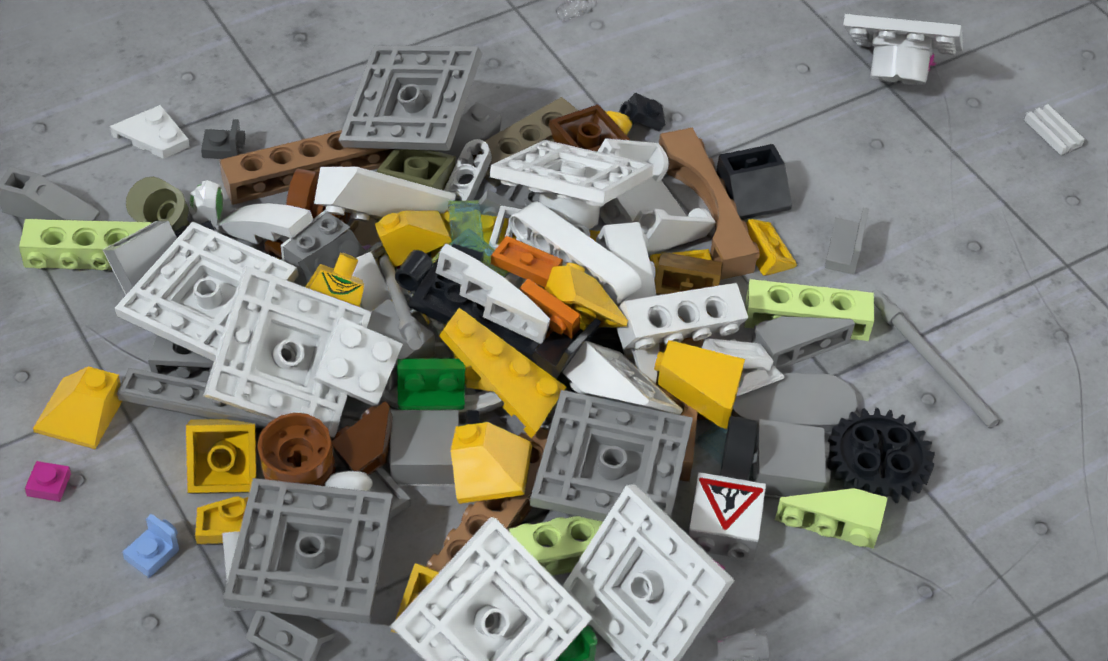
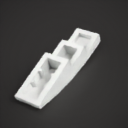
(265, 221)
(501, 299)

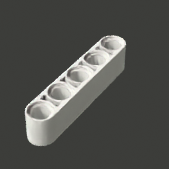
(554, 235)

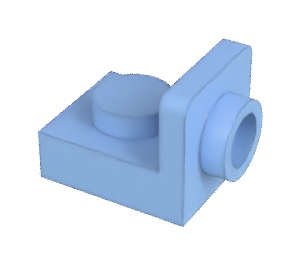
(153, 547)

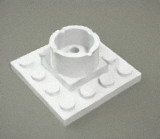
(902, 45)
(571, 178)
(193, 288)
(272, 320)
(646, 582)
(492, 606)

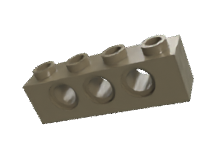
(525, 134)

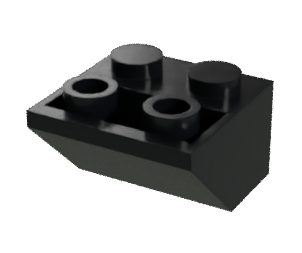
(755, 180)

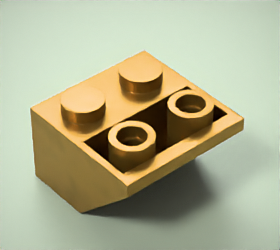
(685, 273)

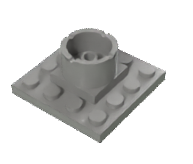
(411, 97)
(603, 447)
(309, 551)

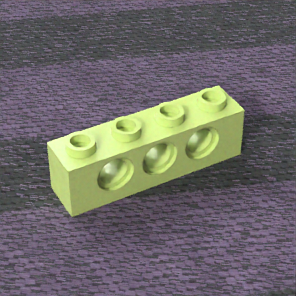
(71, 242)
(775, 299)
(561, 536)

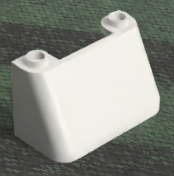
(652, 202)

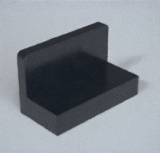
(559, 349)

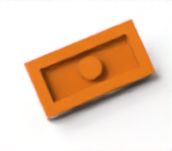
(524, 260)
(562, 317)

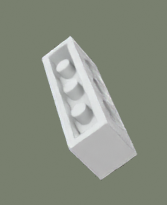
(721, 301)

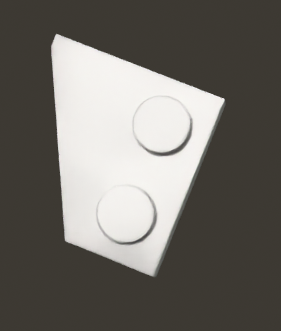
(152, 132)

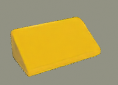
(773, 253)

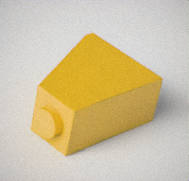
(701, 379)

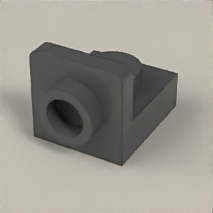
(223, 143)

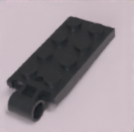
(440, 299)

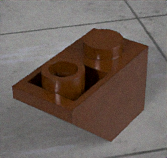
(366, 442)

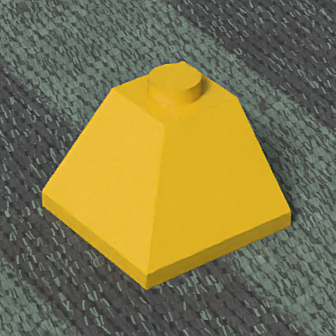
(411, 231)
(584, 296)
(81, 407)
(220, 455)
(488, 462)

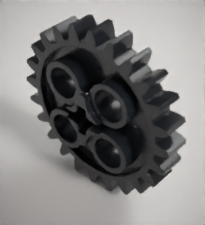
(902, 450)

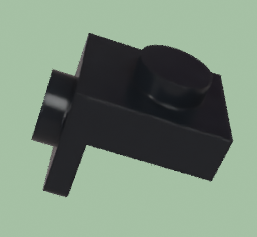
(644, 111)

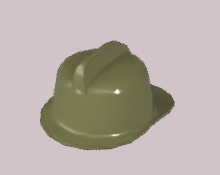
(157, 200)

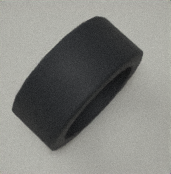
(739, 448)

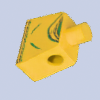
(338, 281)

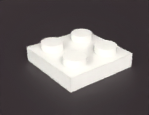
(358, 361)

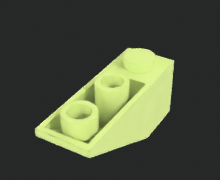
(839, 514)

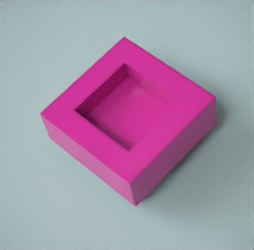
(47, 481)

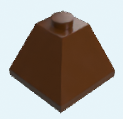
(585, 128)

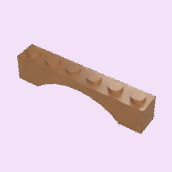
(693, 167)

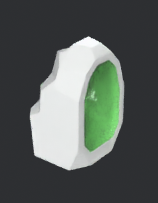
(206, 203)

